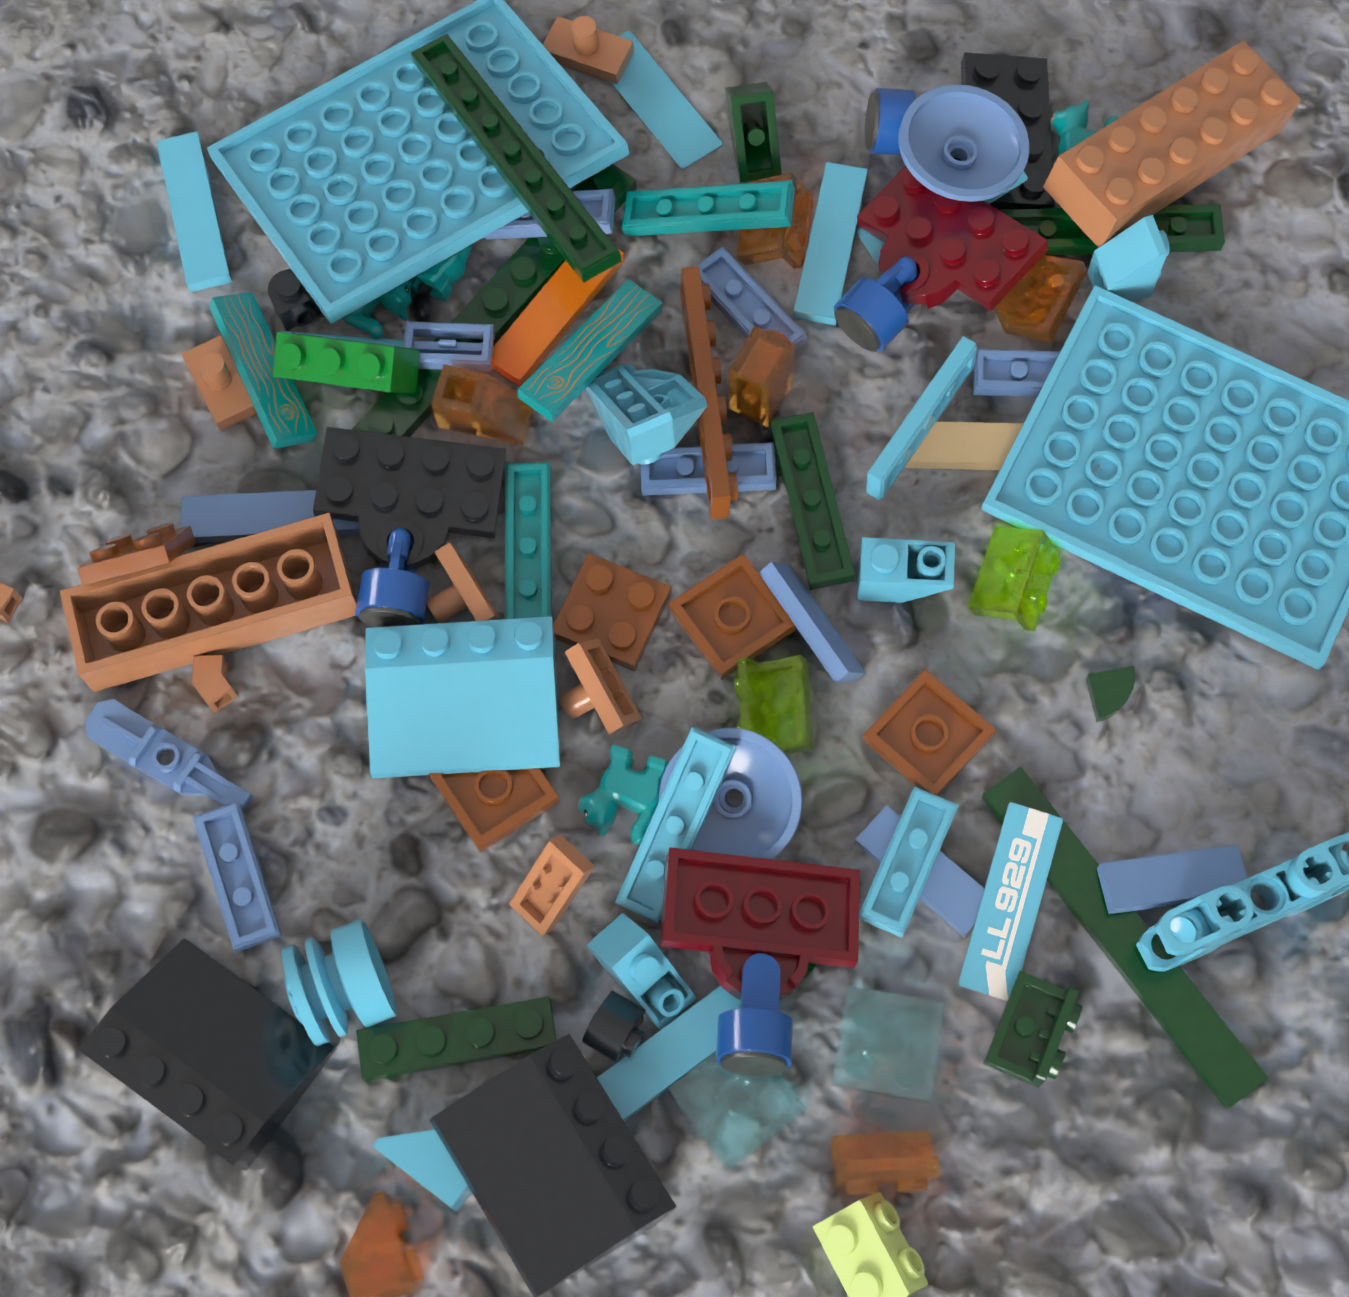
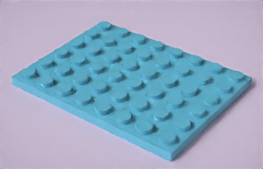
(383, 178)
(1210, 477)

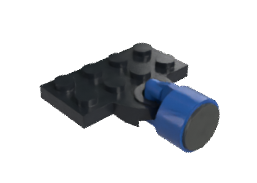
(1014, 79)
(406, 505)

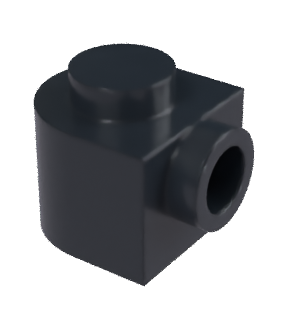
(291, 300)
(615, 1027)

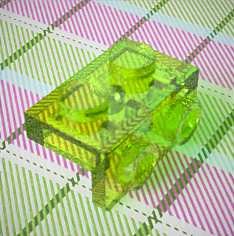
(1016, 576)
(776, 701)

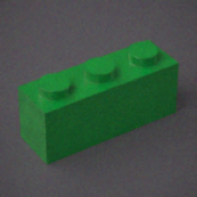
(346, 363)

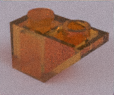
(480, 406)
(377, 1254)

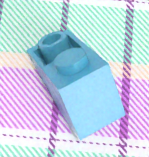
(1131, 261)
(904, 569)
(642, 970)

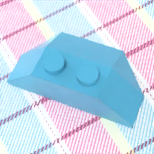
(645, 410)

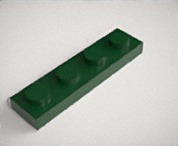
(812, 501)
(455, 1038)

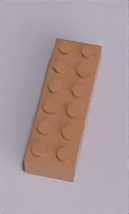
(1171, 143)
(209, 603)

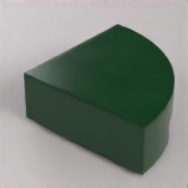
(1110, 691)

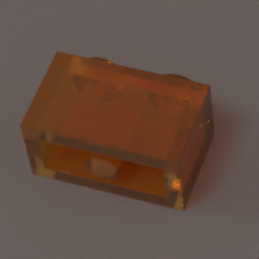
(761, 375)

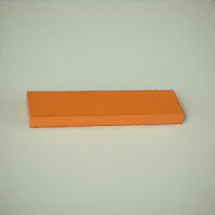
(546, 321)

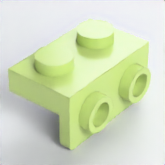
(871, 1250)

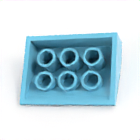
(462, 697)

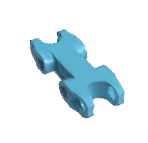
(1229, 912)

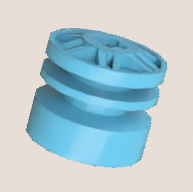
(338, 982)

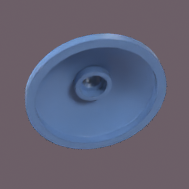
(966, 126)
(770, 799)

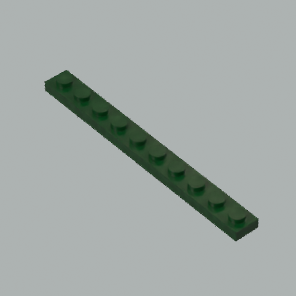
(497, 304)

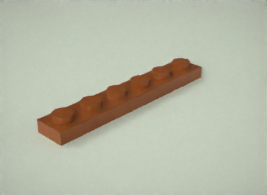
(705, 374)

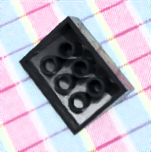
(208, 1052)
(552, 1165)

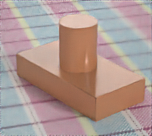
(587, 49)
(219, 382)
(463, 593)
(599, 688)
(551, 884)

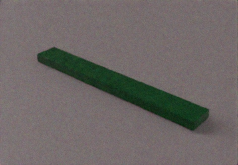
(516, 158)
(1166, 994)

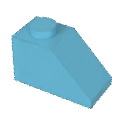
(428, 1162)

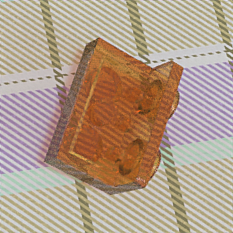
(780, 242)
(1041, 298)
(884, 1159)

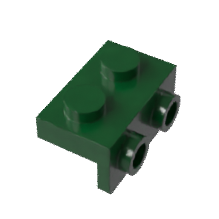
(1032, 1030)

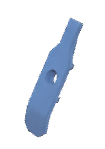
(141, 744)

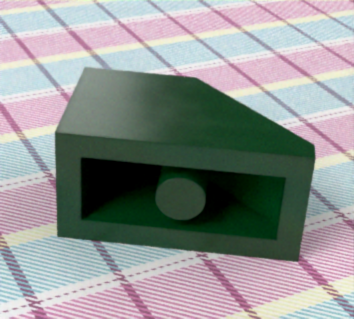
(753, 131)

